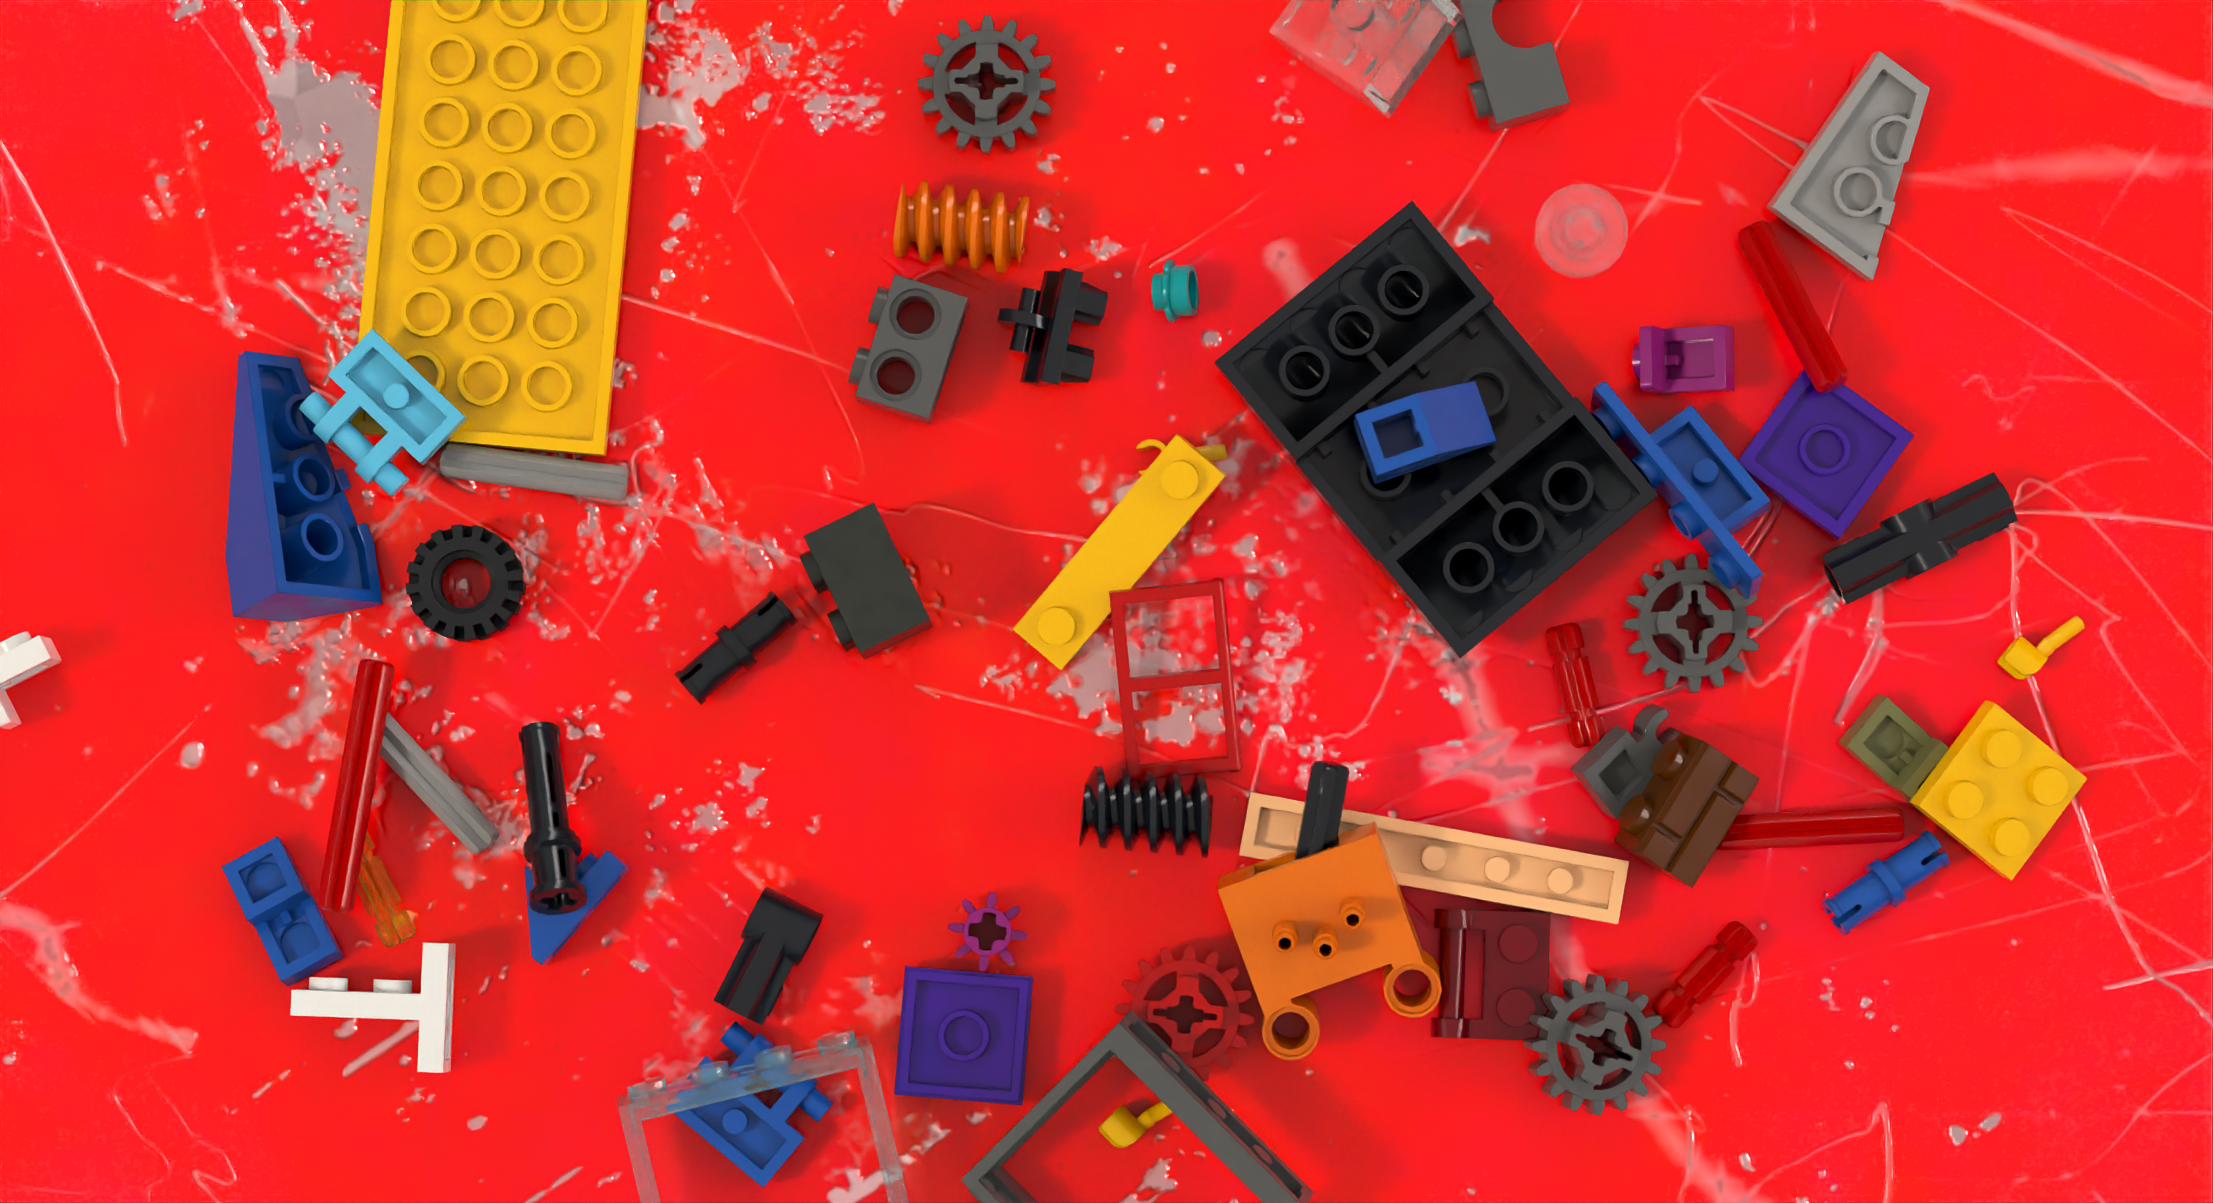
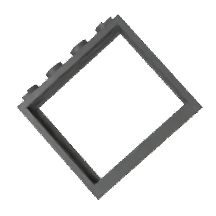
(1177, 1088)

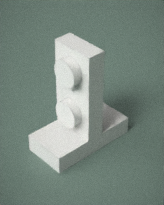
(395, 1001)

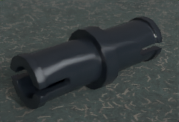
(736, 647)

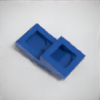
(282, 911)

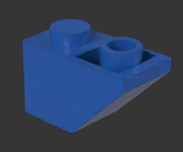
(1423, 430)

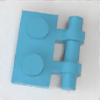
(396, 398)

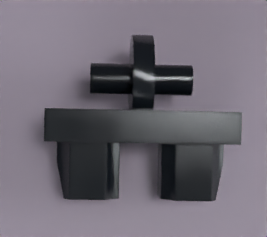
(1045, 324)

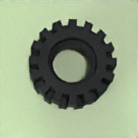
(426, 583)

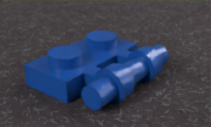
(746, 1127)

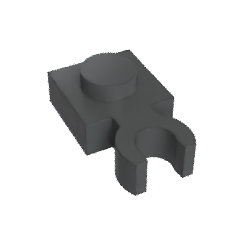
(1623, 761)

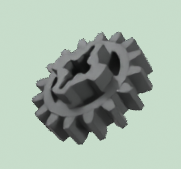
(956, 83)
(1663, 624)
(1605, 1022)

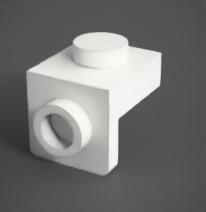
(19, 660)

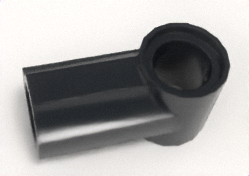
(773, 942)

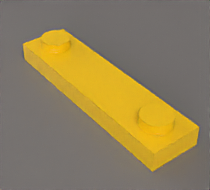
(1119, 551)

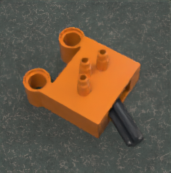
(1323, 917)

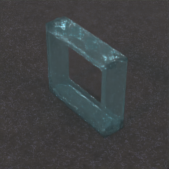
(771, 1070)

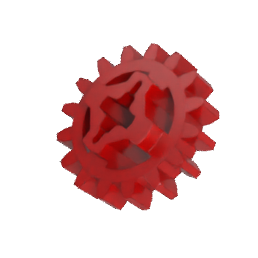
(1187, 984)

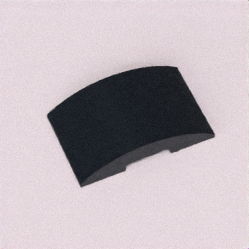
(1469, 532)

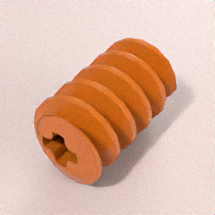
(960, 227)

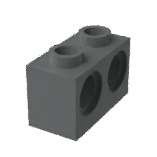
(925, 353)

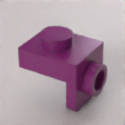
(1685, 359)

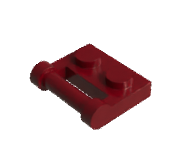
(1512, 973)

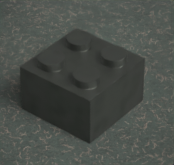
(866, 581)

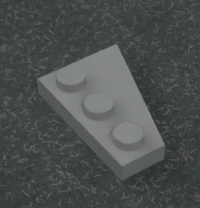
(1851, 169)

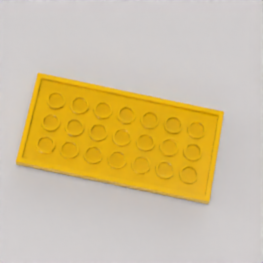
(506, 211)

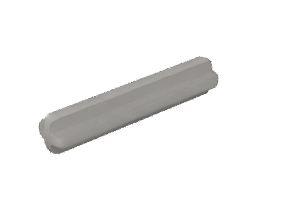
(534, 471)
(436, 789)

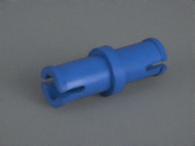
(1885, 882)

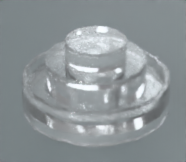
(1580, 231)

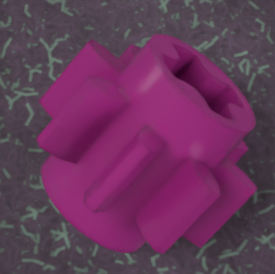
(1002, 920)

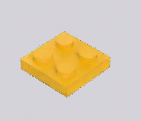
(1998, 790)

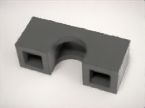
(1510, 81)

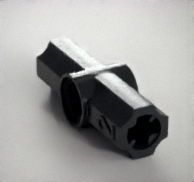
(1919, 538)

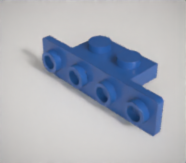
(1697, 478)

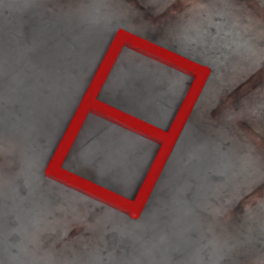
(1174, 680)

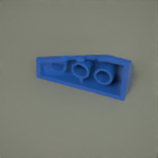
(289, 521)

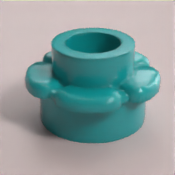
(1175, 290)

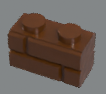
(1684, 808)

